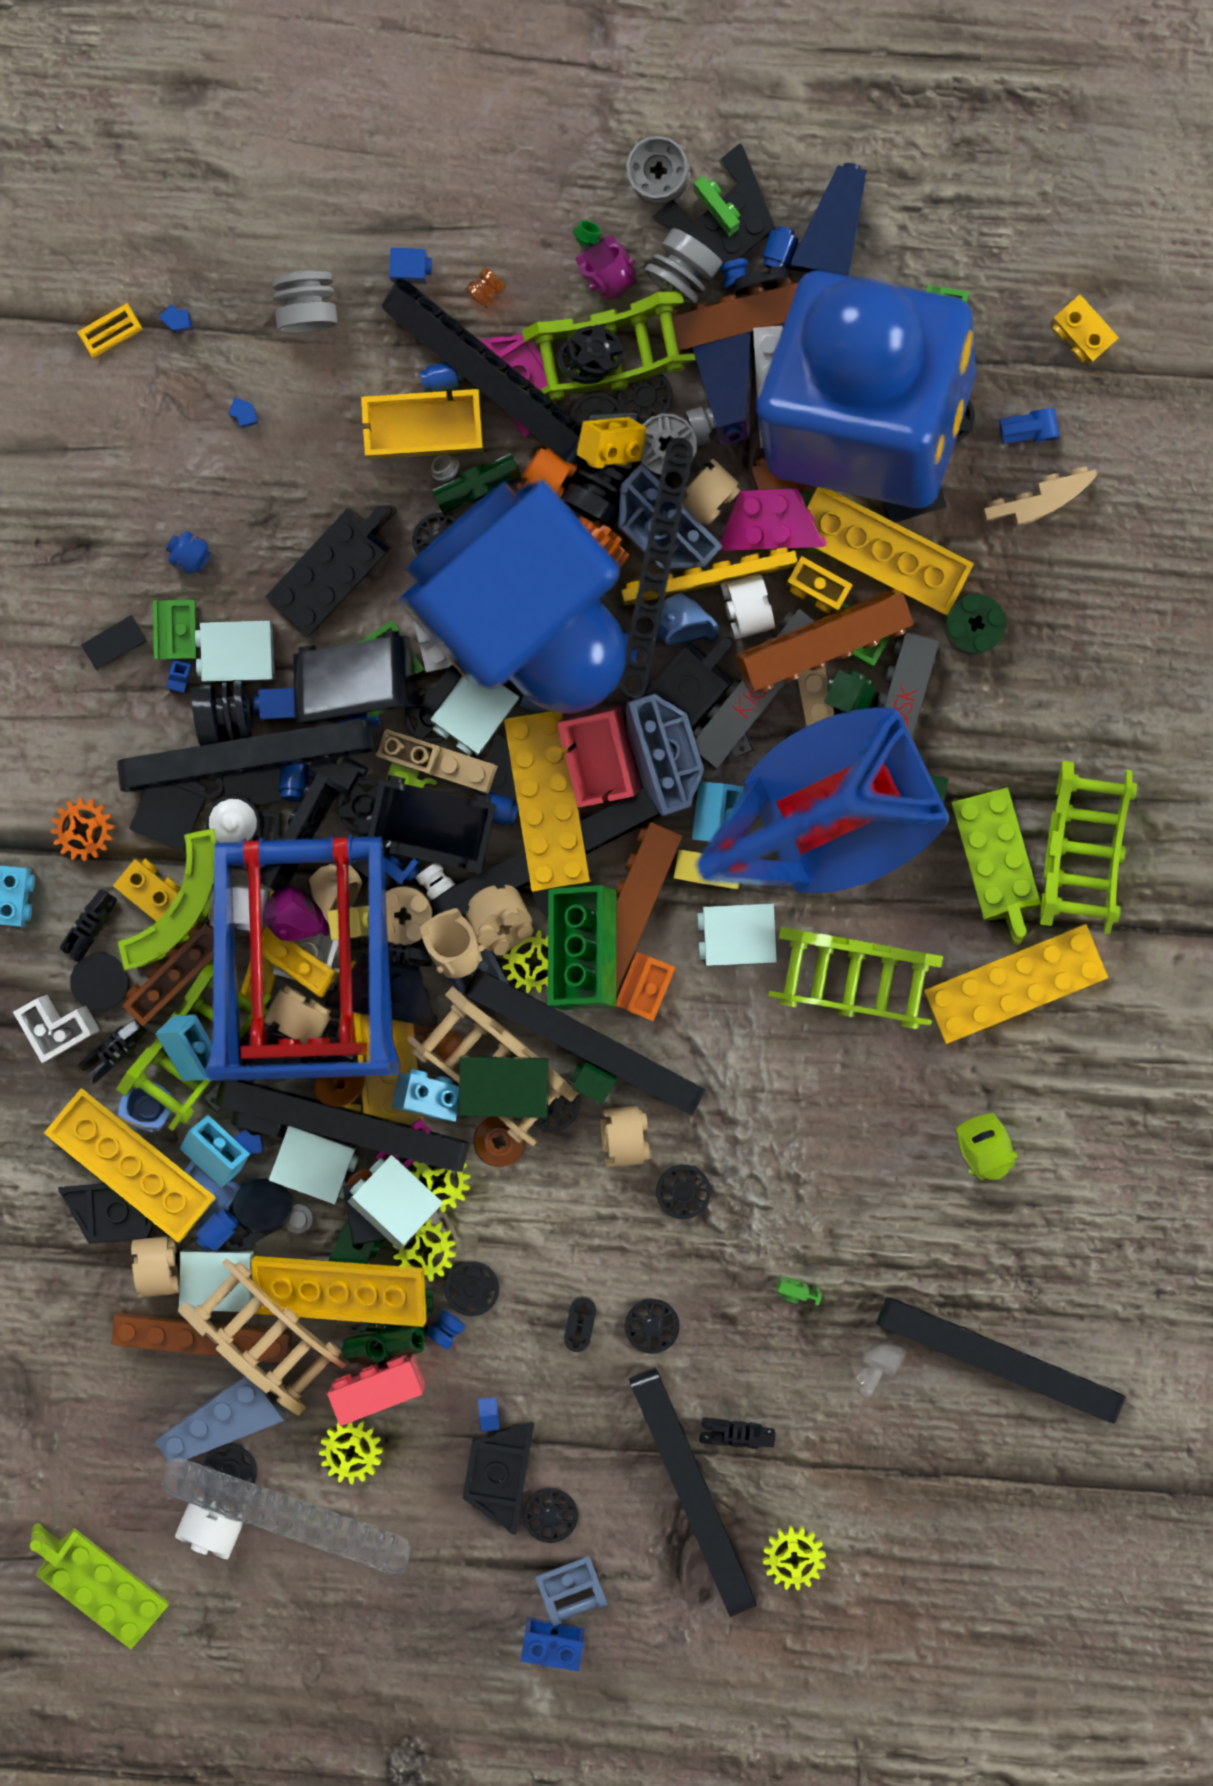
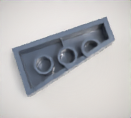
(223, 1419)

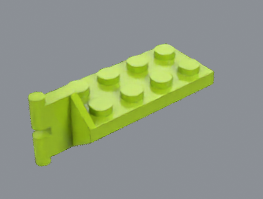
(997, 859)
(97, 1584)

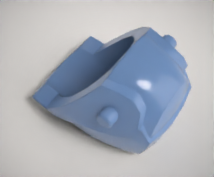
(685, 621)
(142, 1110)

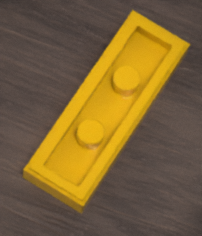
(297, 963)

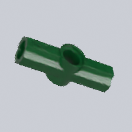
(476, 483)
(383, 1345)

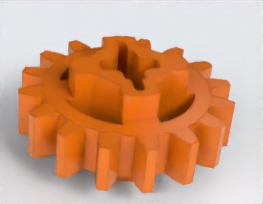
(607, 539)
(71, 835)

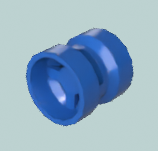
(445, 1329)

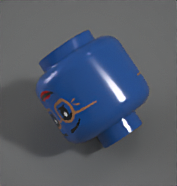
(188, 552)

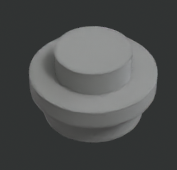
(444, 467)
(300, 1219)

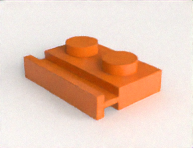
(645, 986)

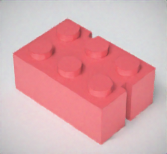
(601, 756)
(375, 1388)

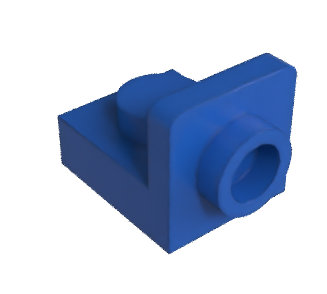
(393, 868)

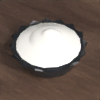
(233, 819)

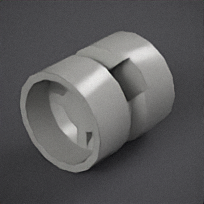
(702, 424)

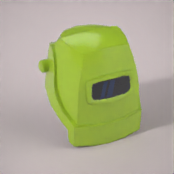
(986, 1147)

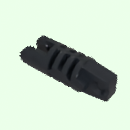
(88, 925)
(401, 953)
(112, 1050)
(736, 1433)

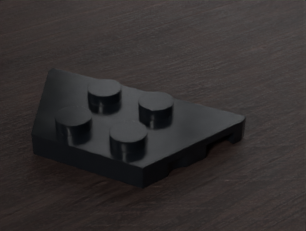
(408, 995)
(105, 1214)
(498, 1473)

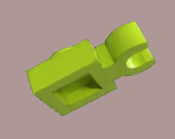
(410, 774)

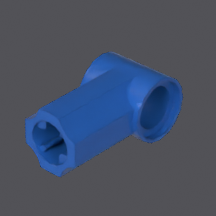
(1036, 426)

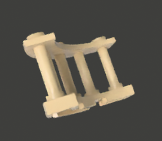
(508, 1045)
(247, 1361)

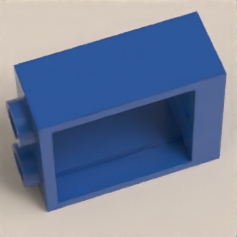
(552, 1650)

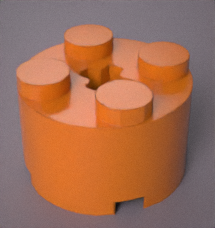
(550, 467)

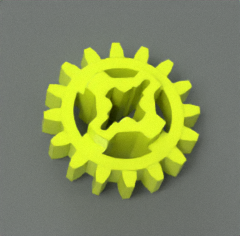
(519, 958)
(450, 1189)
(438, 1246)
(338, 1447)
(806, 1556)

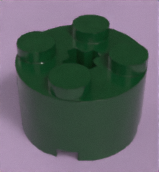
(991, 619)

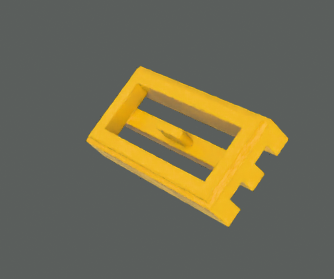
(94, 352)

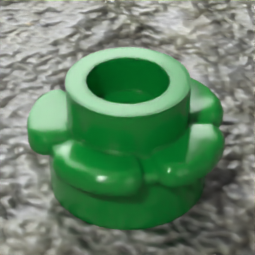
(587, 233)

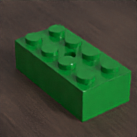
(582, 947)

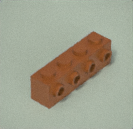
(167, 980)

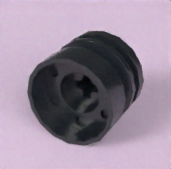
(596, 493)
(221, 713)

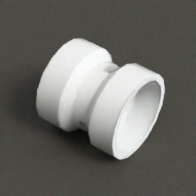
(432, 874)

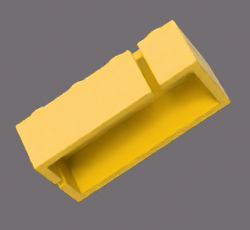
(422, 424)

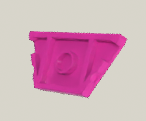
(523, 358)
(770, 521)

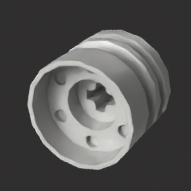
(648, 156)
(685, 263)
(304, 296)
(663, 428)

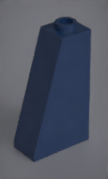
(833, 227)
(727, 382)

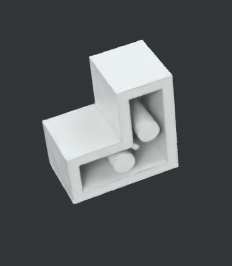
(49, 1032)

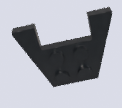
(746, 198)

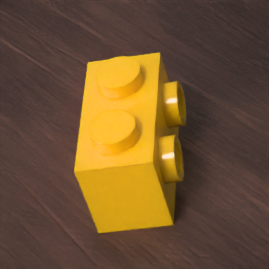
(1083, 330)
(611, 441)
(819, 585)
(147, 888)

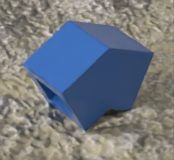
(176, 319)
(243, 412)
(179, 676)
(251, 1142)
(488, 1414)

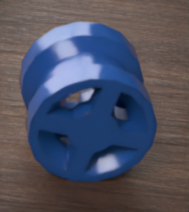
(733, 270)

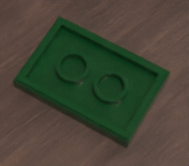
(503, 1086)

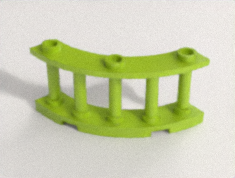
(658, 304)
(1059, 845)
(186, 910)
(857, 951)
(155, 1055)

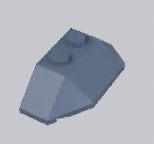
(637, 502)
(664, 752)

